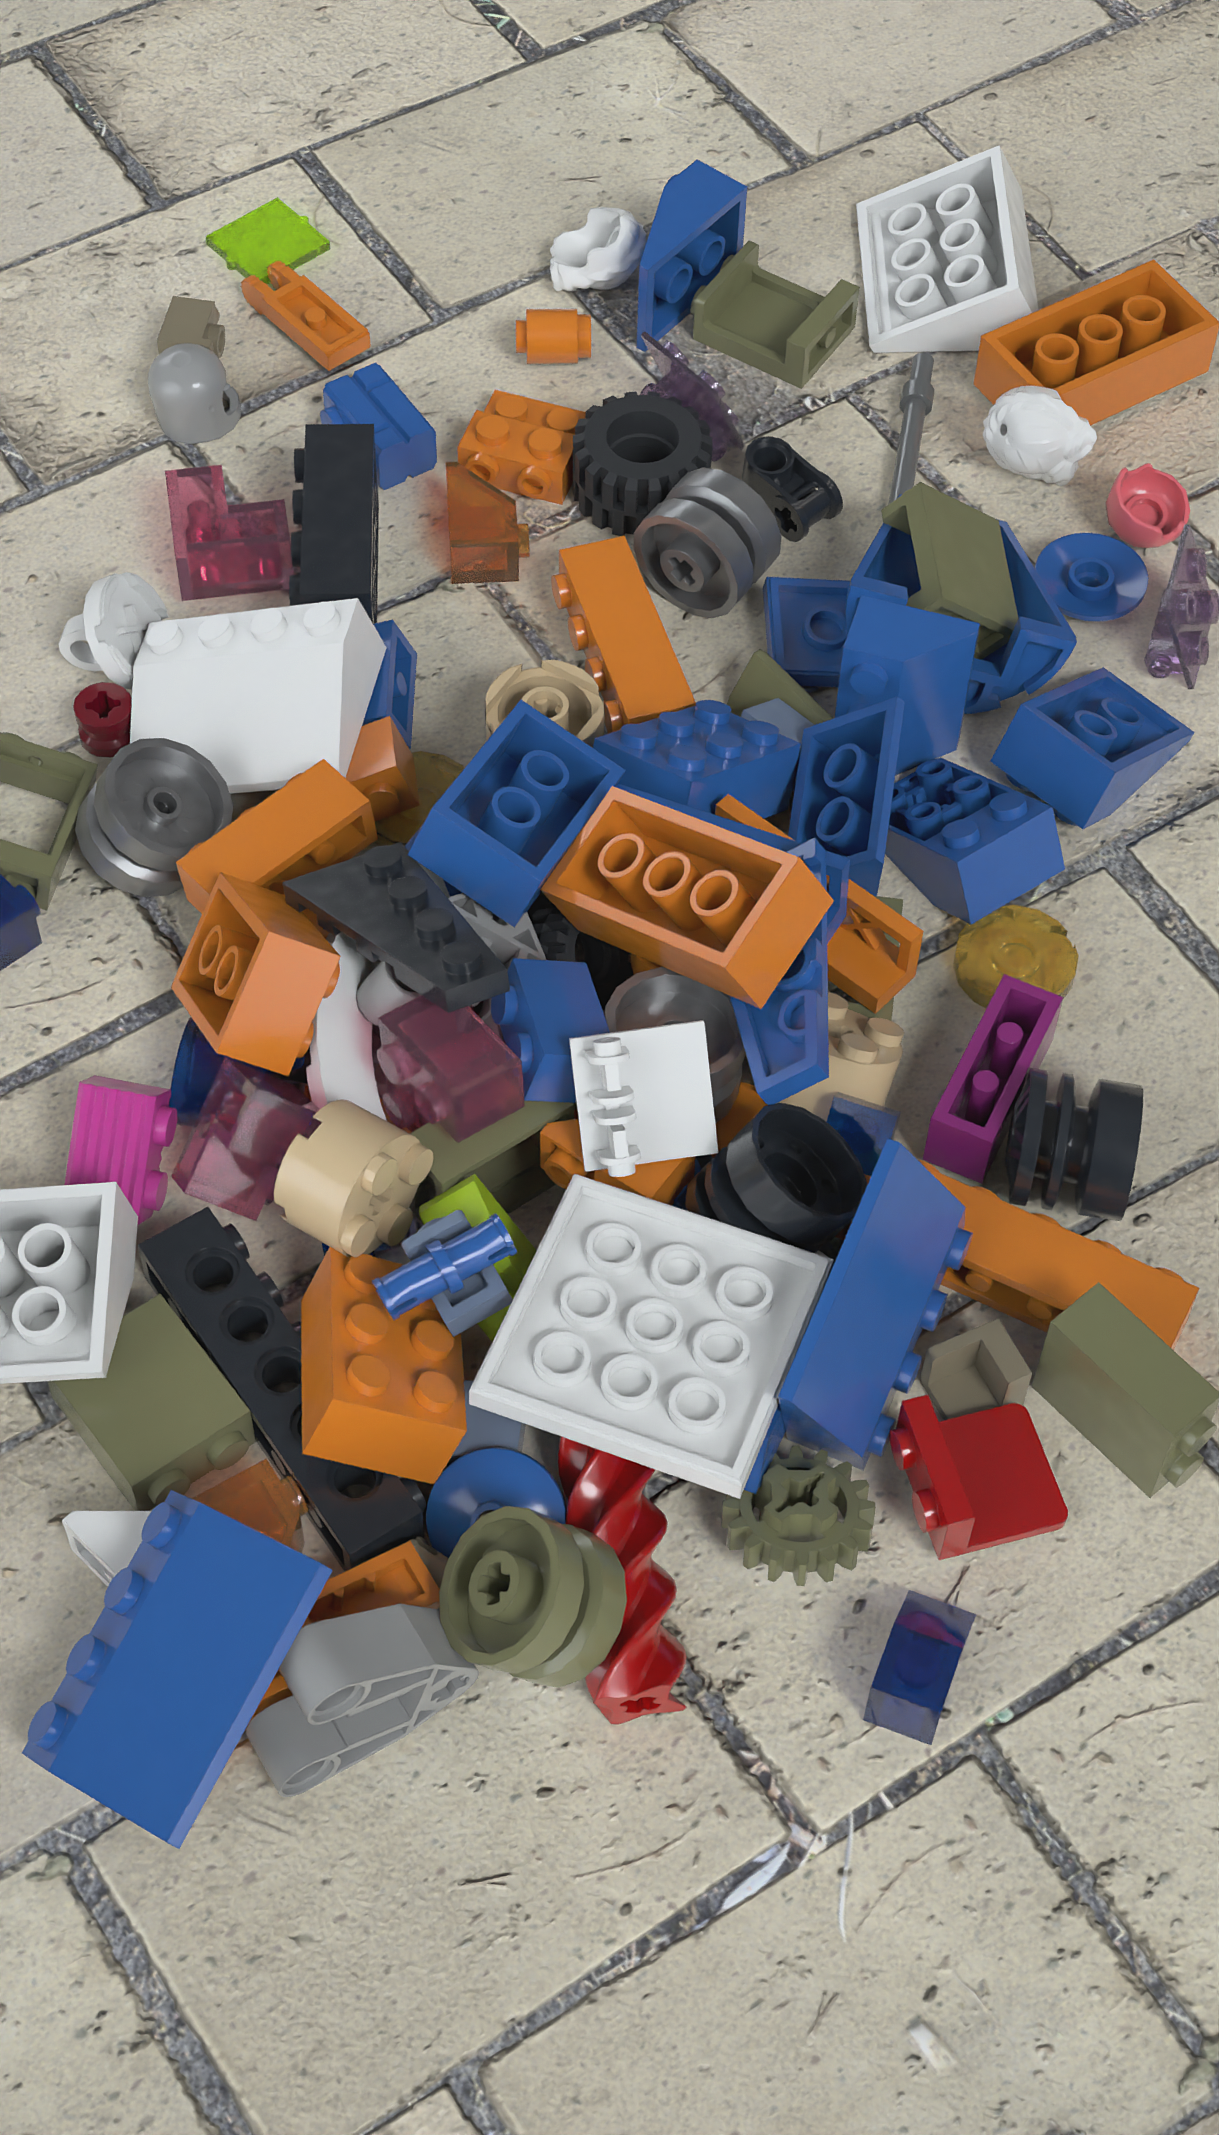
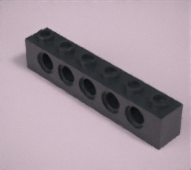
(203, 1253)

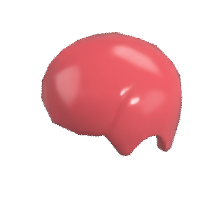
(1147, 507)

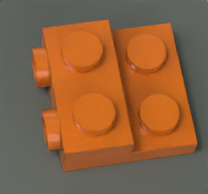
(522, 446)

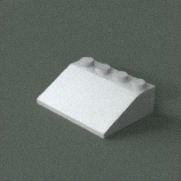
(946, 257)
(260, 688)
(63, 1279)

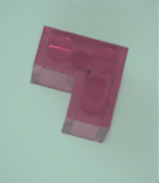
(223, 545)
(446, 1070)
(243, 1139)

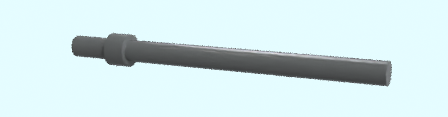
(915, 404)

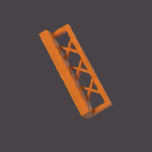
(858, 953)

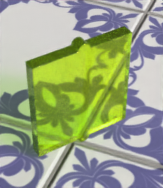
(267, 236)

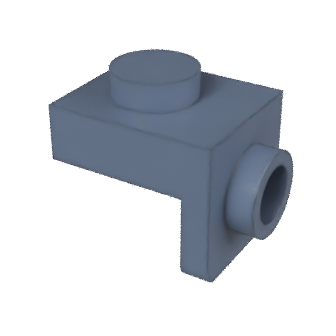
(482, 1292)

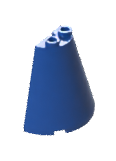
(1037, 644)

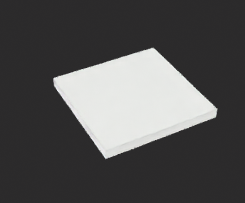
(652, 1335)

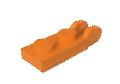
(307, 315)

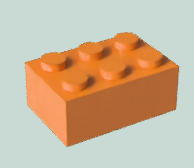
(255, 975)
(373, 1385)

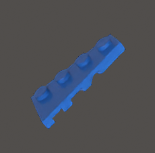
(790, 1033)

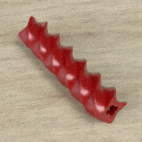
(645, 1658)

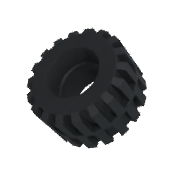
(634, 456)

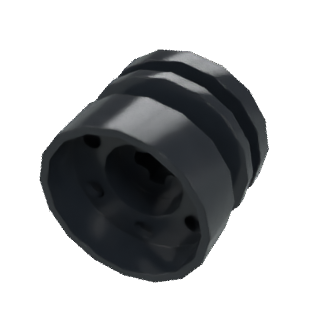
(1075, 1144)
(782, 1179)

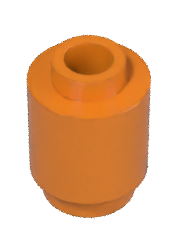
(554, 336)

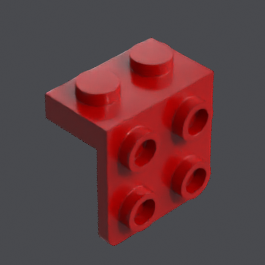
(976, 1476)

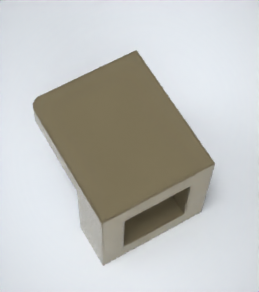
(975, 1372)

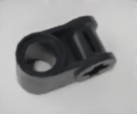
(789, 486)

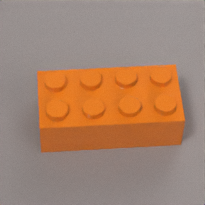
(1103, 344)
(688, 895)

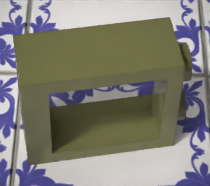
(56, 776)
(500, 1155)

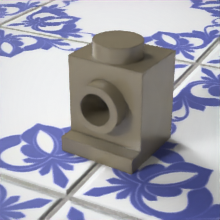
(192, 322)

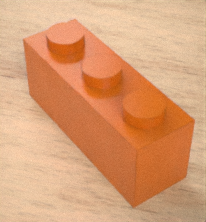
(291, 833)

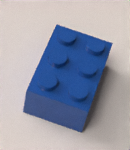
(704, 756)
(514, 812)

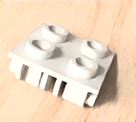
(643, 1096)

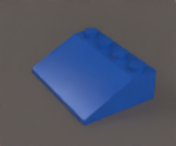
(874, 1311)
(175, 1665)

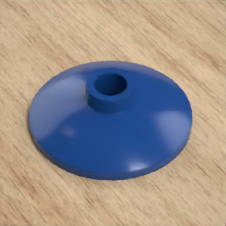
(1093, 576)
(486, 1482)

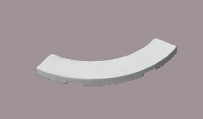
(342, 1034)

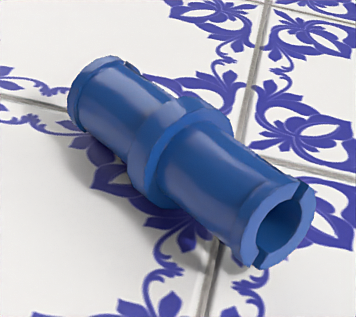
(444, 1266)

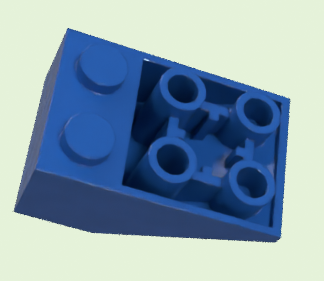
(970, 839)

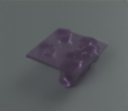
(694, 390)
(1184, 616)

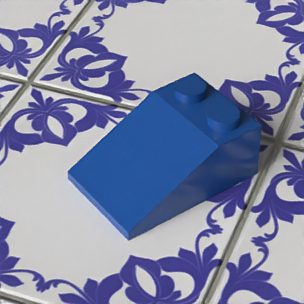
(689, 240)
(1088, 746)

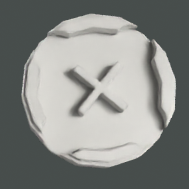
(114, 625)

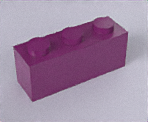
(990, 1077)

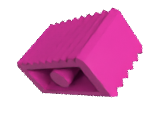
(121, 1139)

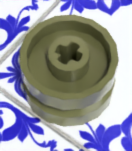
(532, 1597)

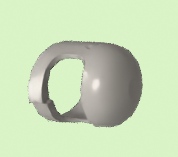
(188, 393)

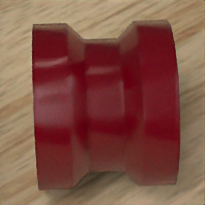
(107, 734)

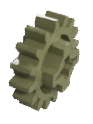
(799, 1518)

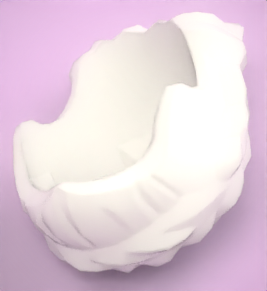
(599, 252)
(1037, 434)

